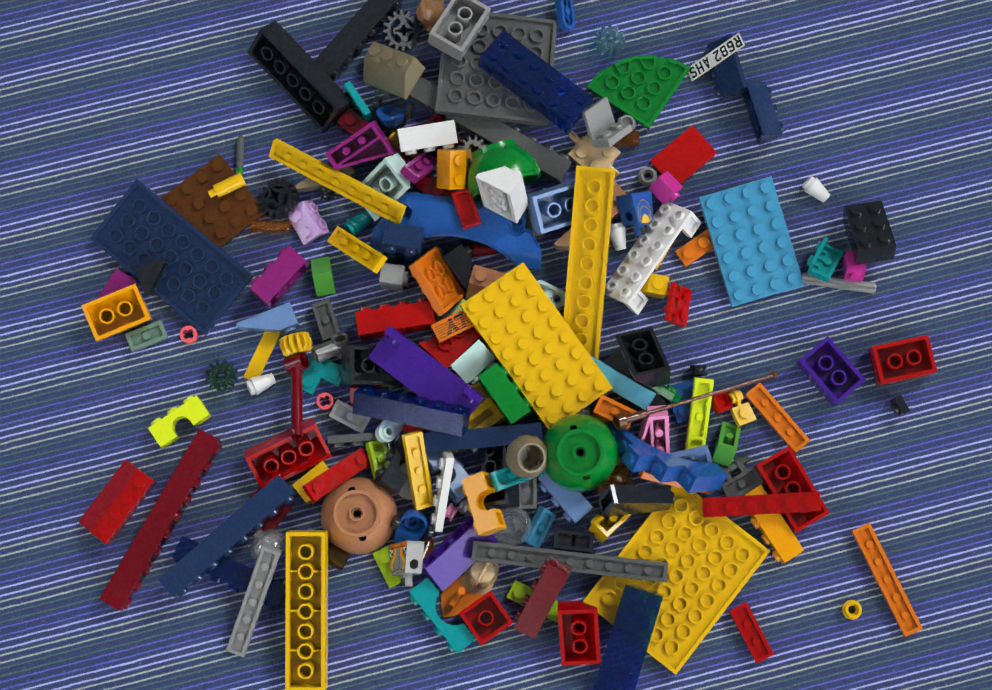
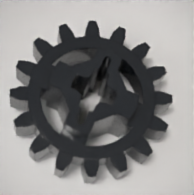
(401, 23)
(278, 199)

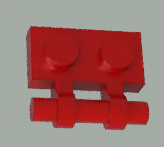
(677, 304)

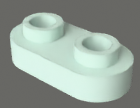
(552, 291)
(391, 427)

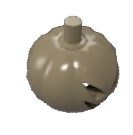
(526, 456)

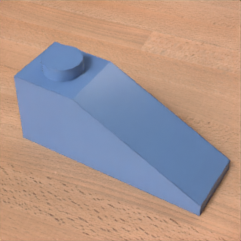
(275, 320)

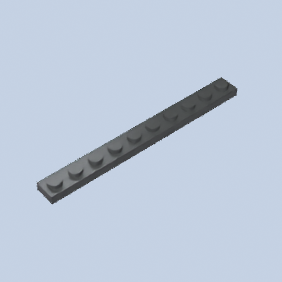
(577, 561)

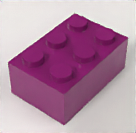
(279, 276)

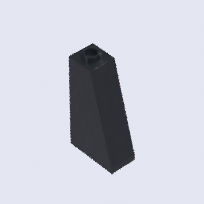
(635, 499)

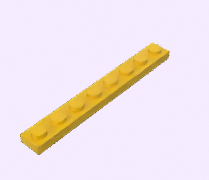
(337, 181)

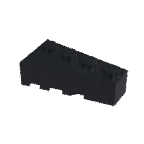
(508, 497)

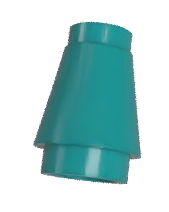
(358, 223)

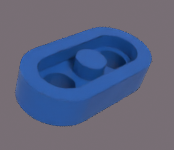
(565, 14)

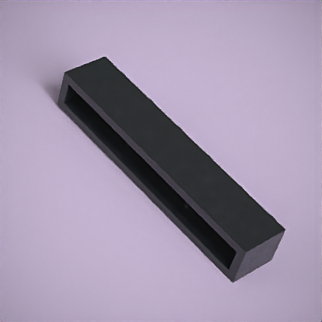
(355, 35)

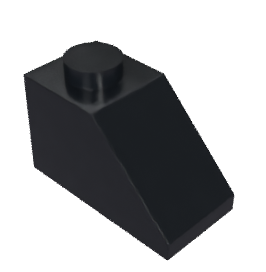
(460, 261)

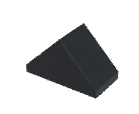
(151, 274)

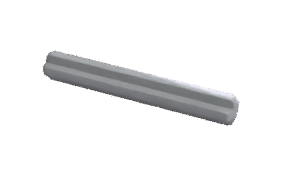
(840, 283)

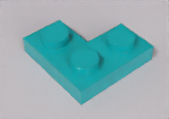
(324, 370)

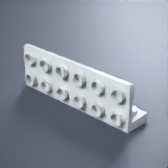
(648, 252)

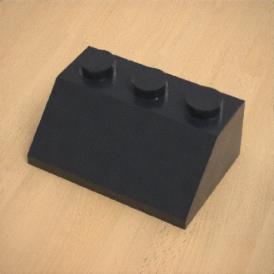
(644, 357)

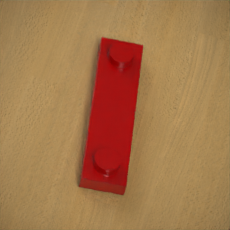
(336, 475)

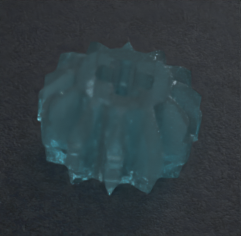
(606, 34)

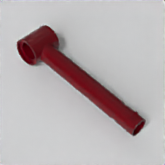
(294, 366)

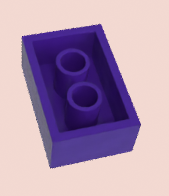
(830, 371)

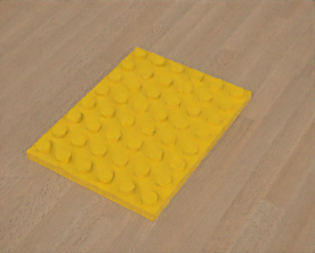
(706, 571)

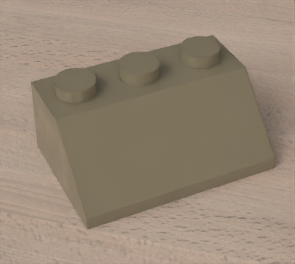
(391, 70)

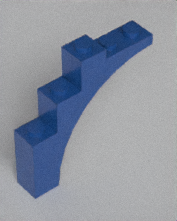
(666, 467)

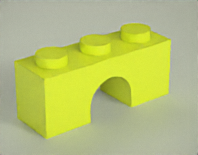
(164, 429)

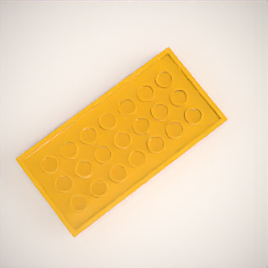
(536, 346)

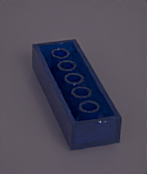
(535, 81)
(629, 639)

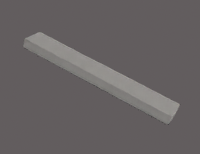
(253, 600)

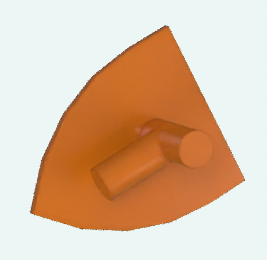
(456, 598)

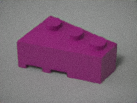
(360, 147)

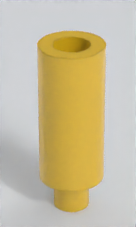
(227, 185)

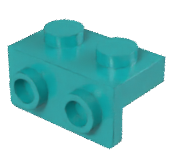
(824, 261)

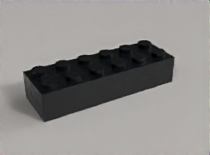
(299, 76)

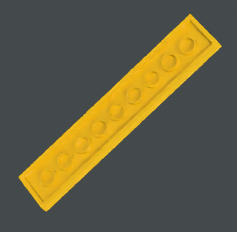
(589, 254)

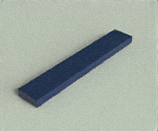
(480, 437)

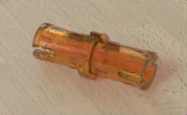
(271, 226)

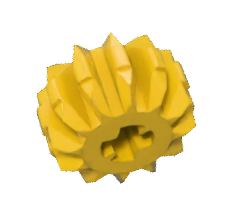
(295, 343)

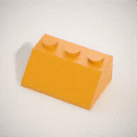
(116, 312)

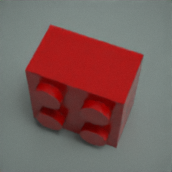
(485, 617)

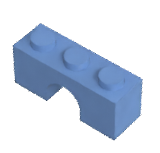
(458, 473)

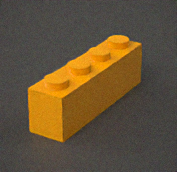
(776, 532)

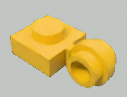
(741, 413)

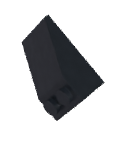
(360, 370)

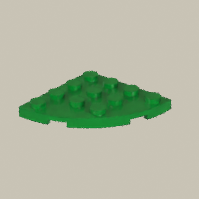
(640, 85)

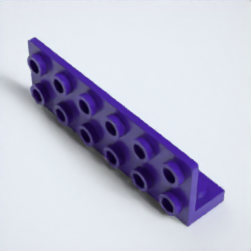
(421, 371)

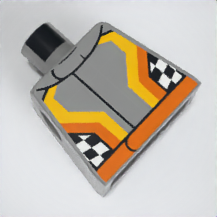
(406, 560)

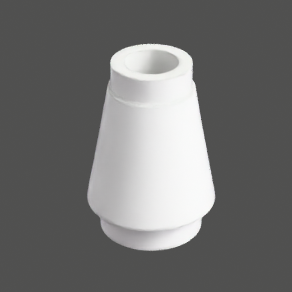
(816, 189)
(618, 236)
(260, 383)

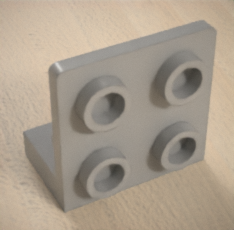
(602, 126)

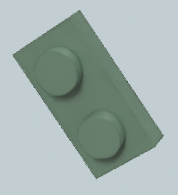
(146, 336)

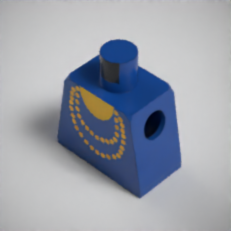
(636, 210)

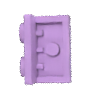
(307, 222)

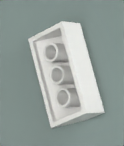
(503, 192)

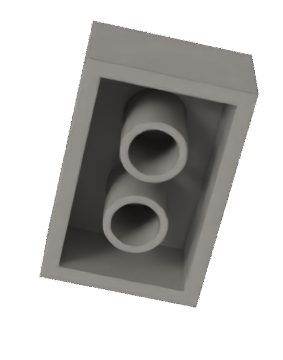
(459, 27)

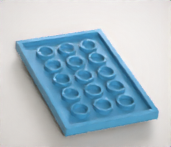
(751, 241)

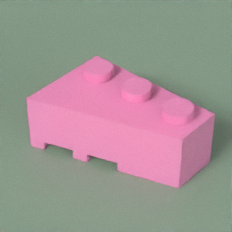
(655, 429)

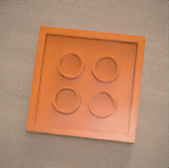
(437, 281)

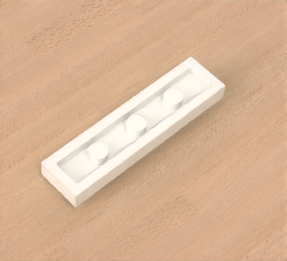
(443, 485)

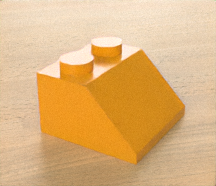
(453, 168)

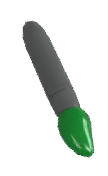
(240, 155)

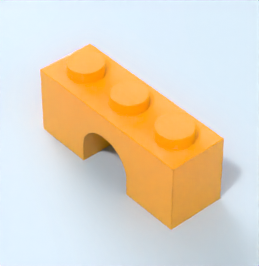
(476, 489)

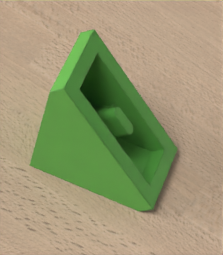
(322, 276)

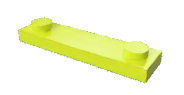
(699, 413)

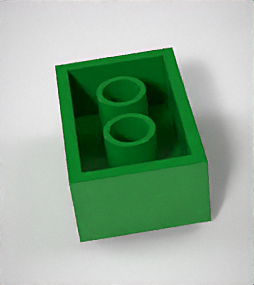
(504, 394)

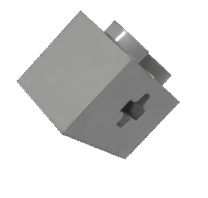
(393, 277)

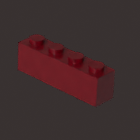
(542, 598)

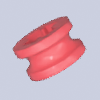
(188, 329)
(326, 407)

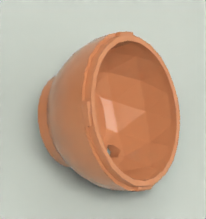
(375, 521)

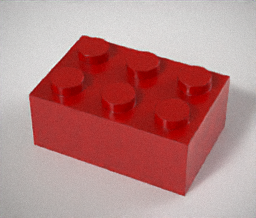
(902, 360)

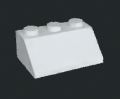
(427, 137)

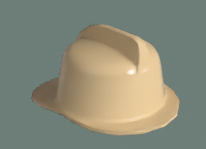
(480, 577)

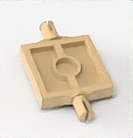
(586, 155)

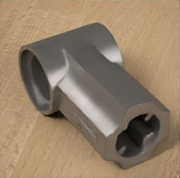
(330, 348)

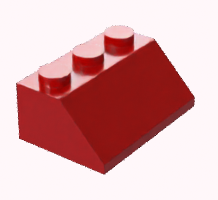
(578, 633)

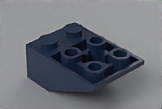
(402, 244)

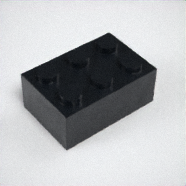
(869, 232)

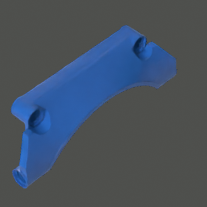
(440, 218)

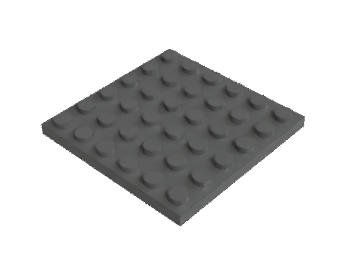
(473, 93)

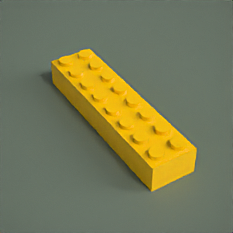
(306, 610)

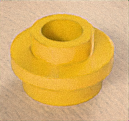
(858, 609)

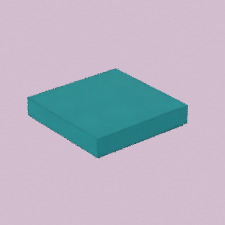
(357, 102)

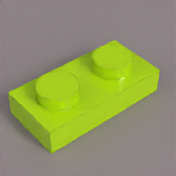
(376, 453)
(383, 560)

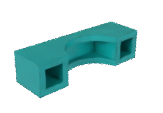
(425, 595)

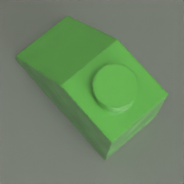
(726, 444)

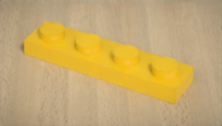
(357, 249)
(417, 470)

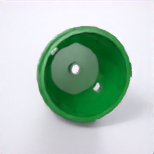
(499, 155)
(599, 455)

